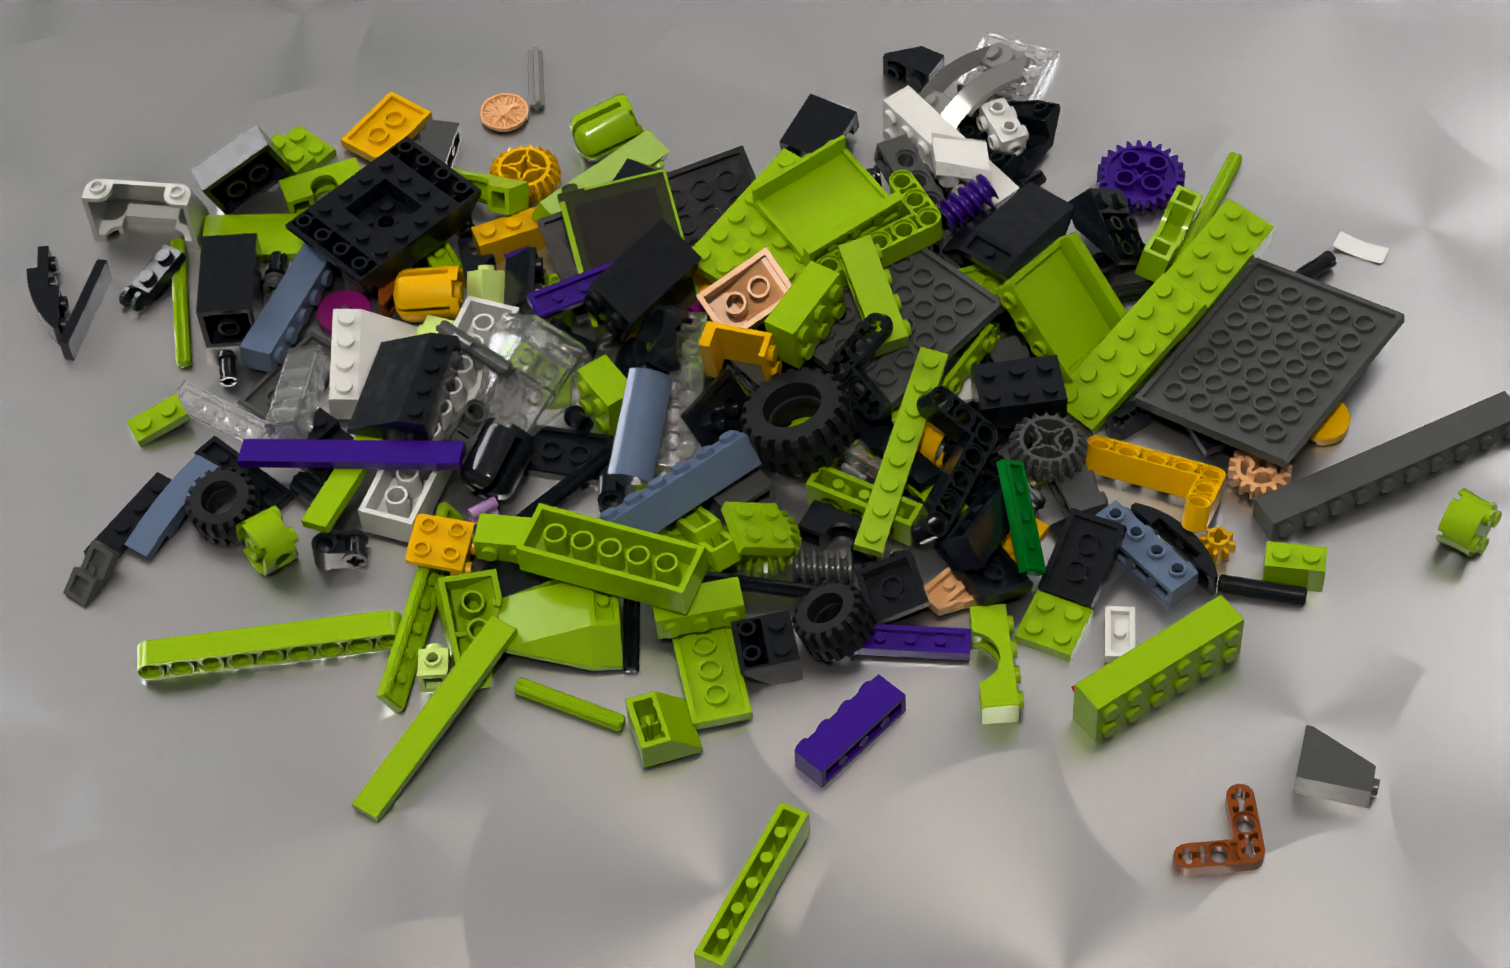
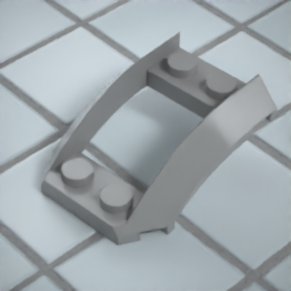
(1004, 68)

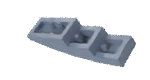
(168, 509)

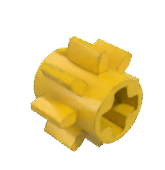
(1219, 543)

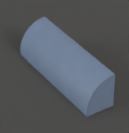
(640, 426)

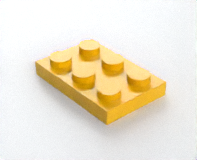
(385, 126)

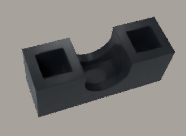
(827, 524)

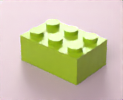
(806, 313)

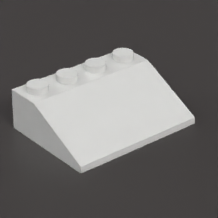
(353, 350)

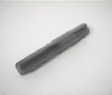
(477, 350)

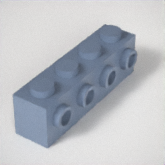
(1151, 559)

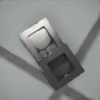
(89, 579)

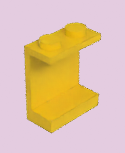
(740, 345)

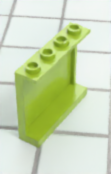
(824, 201)
(1062, 303)

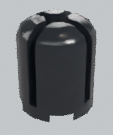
(497, 460)

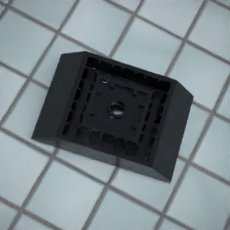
(400, 188)

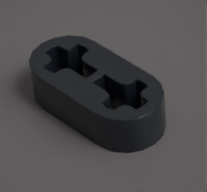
(1132, 422)

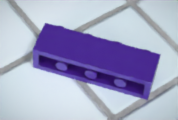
(849, 730)

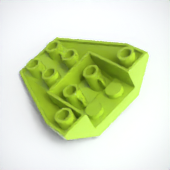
(565, 625)

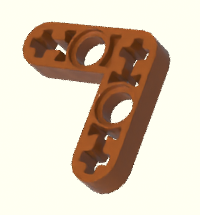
(1233, 848)

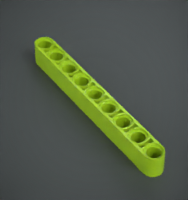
(267, 644)

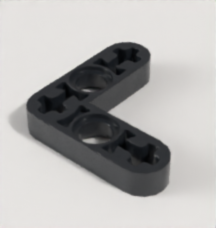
(854, 370)

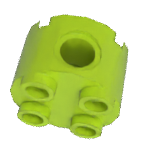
(1468, 523)
(267, 540)

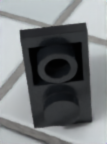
(913, 66)

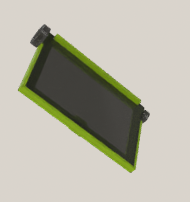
(612, 217)

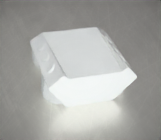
(959, 159)

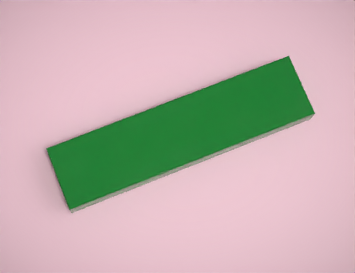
(1021, 517)

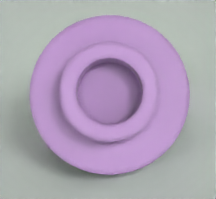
(488, 506)

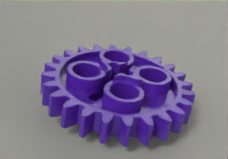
(1142, 174)

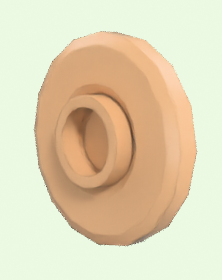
(504, 112)

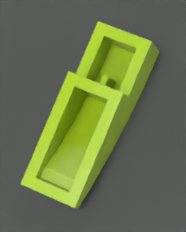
(706, 530)

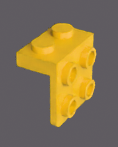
(441, 544)

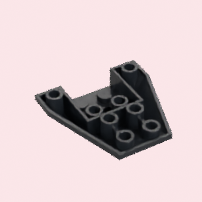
(1041, 123)
(1012, 231)

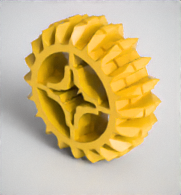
(530, 165)

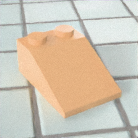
(746, 293)

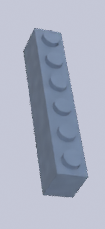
(287, 310)
(687, 484)

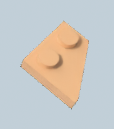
(948, 593)

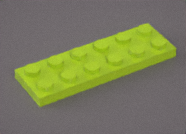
(1131, 352)

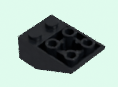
(1108, 224)

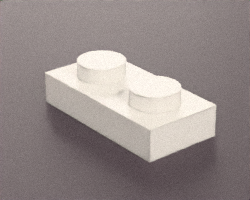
(1118, 631)

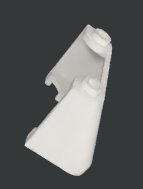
(117, 202)

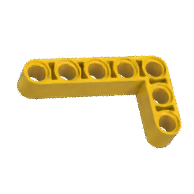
(1163, 472)

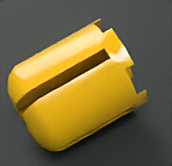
(429, 292)

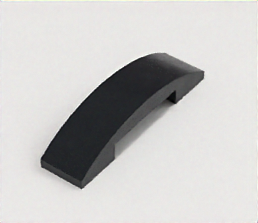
(1183, 542)

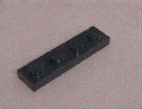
(124, 523)

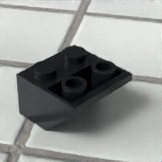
(522, 276)
(767, 648)

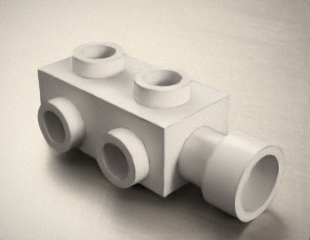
(1002, 126)

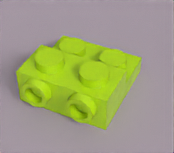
(304, 150)

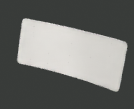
(1360, 248)

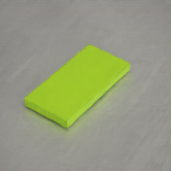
(269, 229)

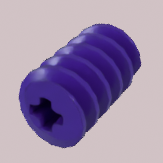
(967, 202)

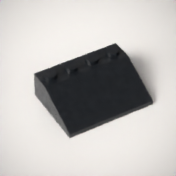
(407, 388)

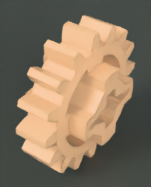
(1258, 474)

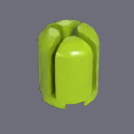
(604, 128)

